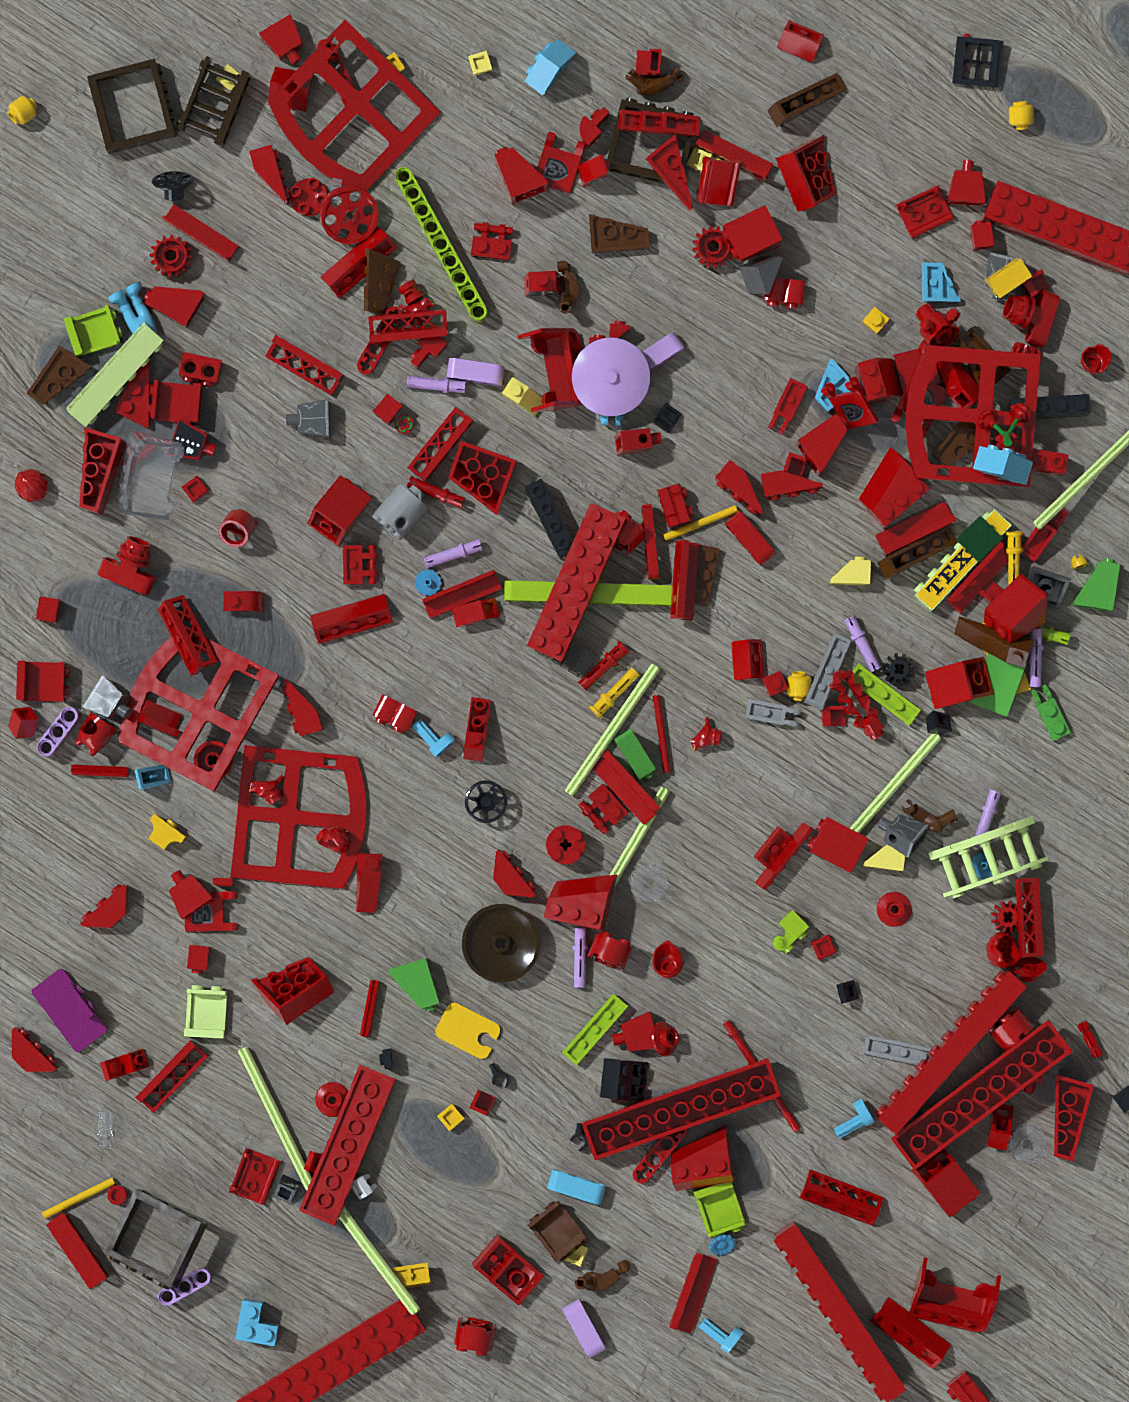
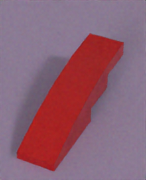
(659, 123)

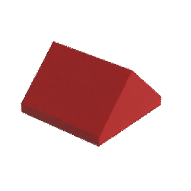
(300, 99)

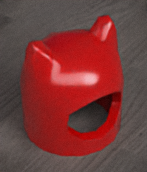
(239, 523)
(95, 733)

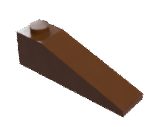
(805, 99)
(916, 552)
(990, 641)

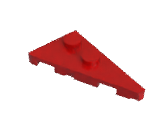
(668, 165)
(135, 398)

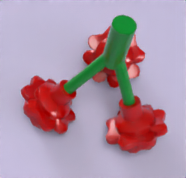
(1006, 438)

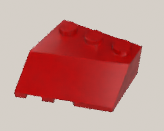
(807, 174)
(482, 474)
(892, 489)
(581, 901)
(294, 989)
(703, 1162)

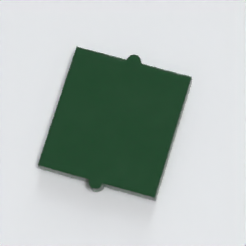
(979, 539)

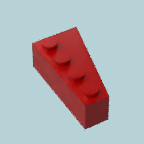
(99, 469)
(1071, 1106)

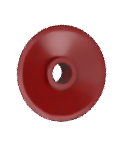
(884, 909)
(1029, 968)
(664, 1038)
(322, 1098)

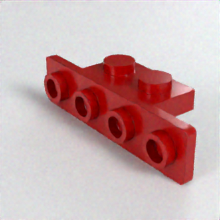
(777, 852)

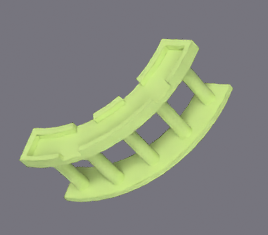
(984, 842)

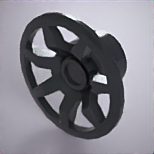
(174, 186)
(486, 801)

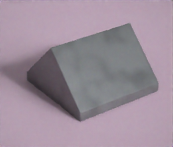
(760, 274)
(1051, 583)

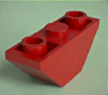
(510, 878)
(109, 910)
(29, 1054)

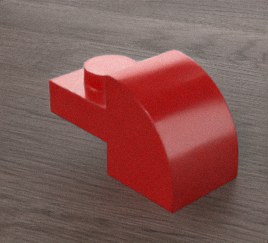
(589, 129)
(430, 346)
(243, 601)

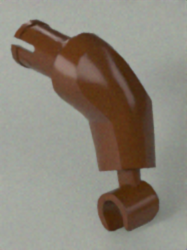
(653, 86)
(571, 288)
(935, 823)
(597, 1281)

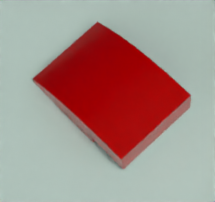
(507, 1269)

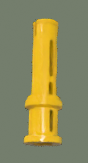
(1017, 550)
(607, 699)

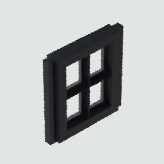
(960, 60)

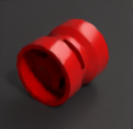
(411, 292)

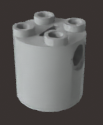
(401, 510)

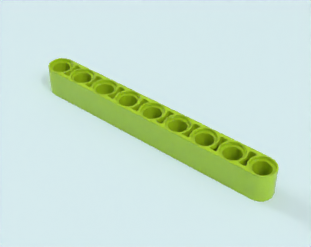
(439, 235)
(604, 594)

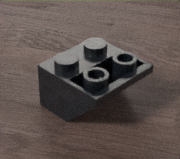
(623, 1079)

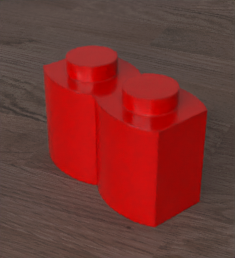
(785, 292)
(394, 713)

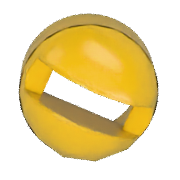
(1078, 563)

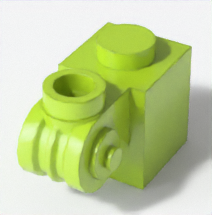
(794, 928)

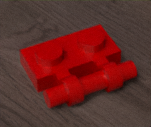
(491, 247)
(353, 565)
(607, 805)

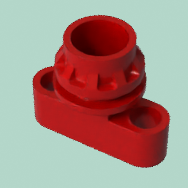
(1036, 314)
(133, 555)

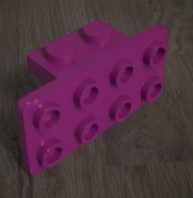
(69, 1010)

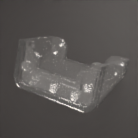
(148, 475)

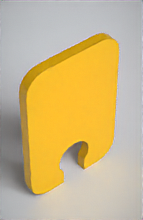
(462, 1027)

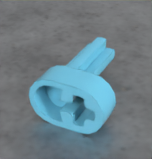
(437, 745)
(864, 1118)
(726, 1342)

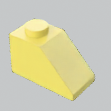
(522, 396)
(854, 573)
(886, 859)

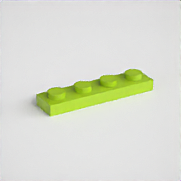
(885, 695)
(594, 1029)

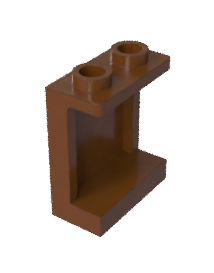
(558, 1231)

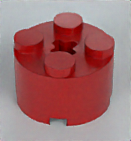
(631, 534)
(208, 750)
(573, 836)
(610, 951)
(1010, 1028)
(474, 1335)

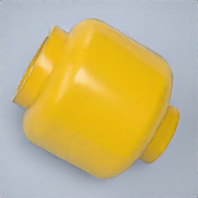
(22, 110)
(1021, 115)
(798, 685)

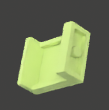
(206, 1012)

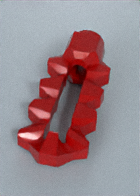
(869, 724)

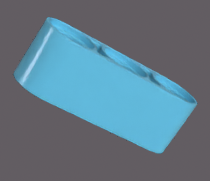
(576, 1187)

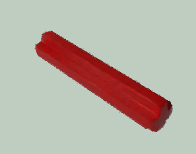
(96, 770)
(370, 1008)

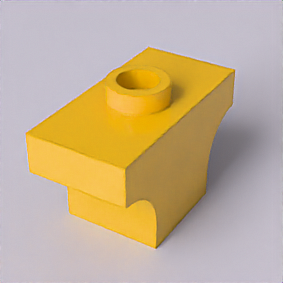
(165, 832)

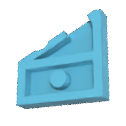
(937, 285)
(836, 376)

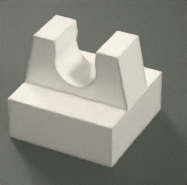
(361, 1187)

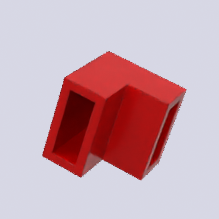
(648, 63)

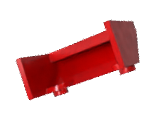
(560, 351)
(953, 1304)

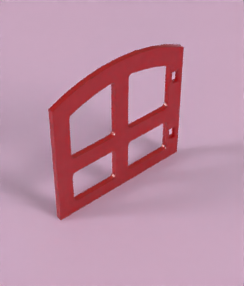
(356, 103)
(918, 411)
(202, 711)
(289, 816)

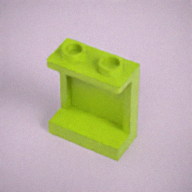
(93, 331)
(719, 1209)

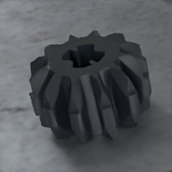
(891, 668)

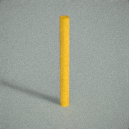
(700, 523)
(78, 1198)

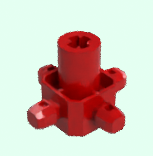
(936, 327)

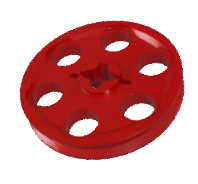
(347, 205)

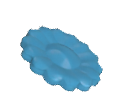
(428, 582)
(981, 865)
(722, 1245)

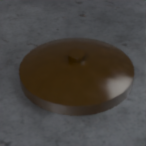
(501, 943)

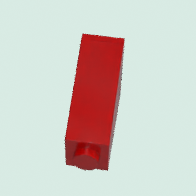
(175, 303)

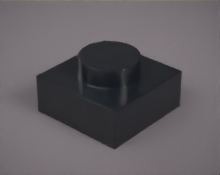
(847, 991)
(386, 1058)
(1122, 1099)

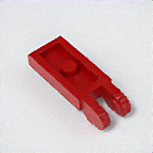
(788, 403)

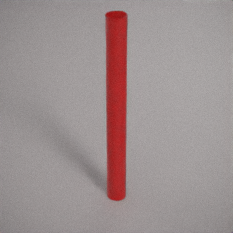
(661, 733)

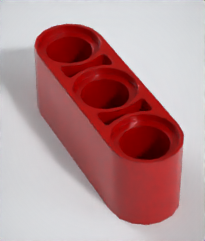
(750, 538)

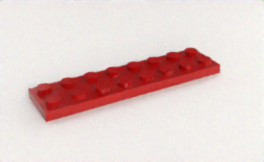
(576, 582)
(347, 1145)

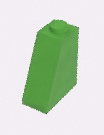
(1100, 587)
(635, 755)
(417, 982)

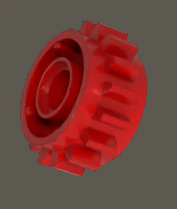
(707, 256)
(178, 264)

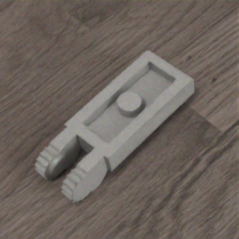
(770, 713)

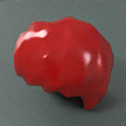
(1002, 950)

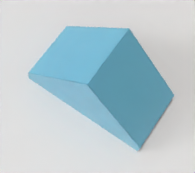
(152, 777)

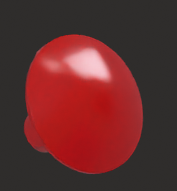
(307, 196)

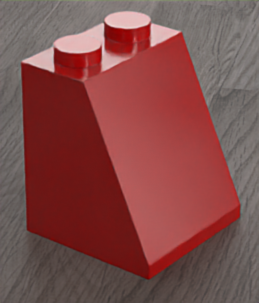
(519, 175)
(752, 234)
(878, 380)
(822, 442)
(339, 510)
(1017, 609)
(959, 682)
(946, 1182)

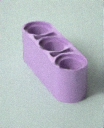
(662, 350)
(475, 372)
(67, 728)
(194, 1282)
(584, 1328)

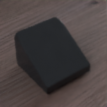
(667, 418)
(938, 722)
(286, 1189)

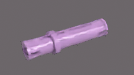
(436, 384)
(453, 553)
(862, 643)
(1035, 680)
(988, 813)
(580, 933)

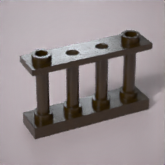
(234, 99)

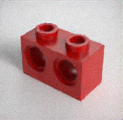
(202, 363)

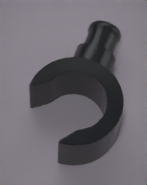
(495, 1071)
(579, 1132)

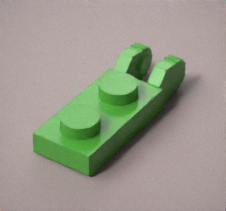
(1051, 714)

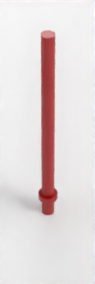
(750, 1058)

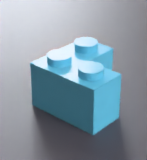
(549, 65)
(1003, 464)
(250, 1326)

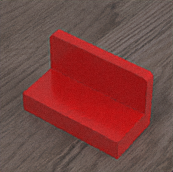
(800, 41)
(747, 659)
(160, 718)

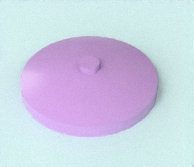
(610, 376)

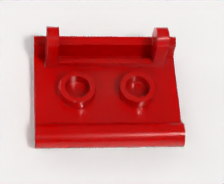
(718, 181)
(924, 212)
(255, 1176)

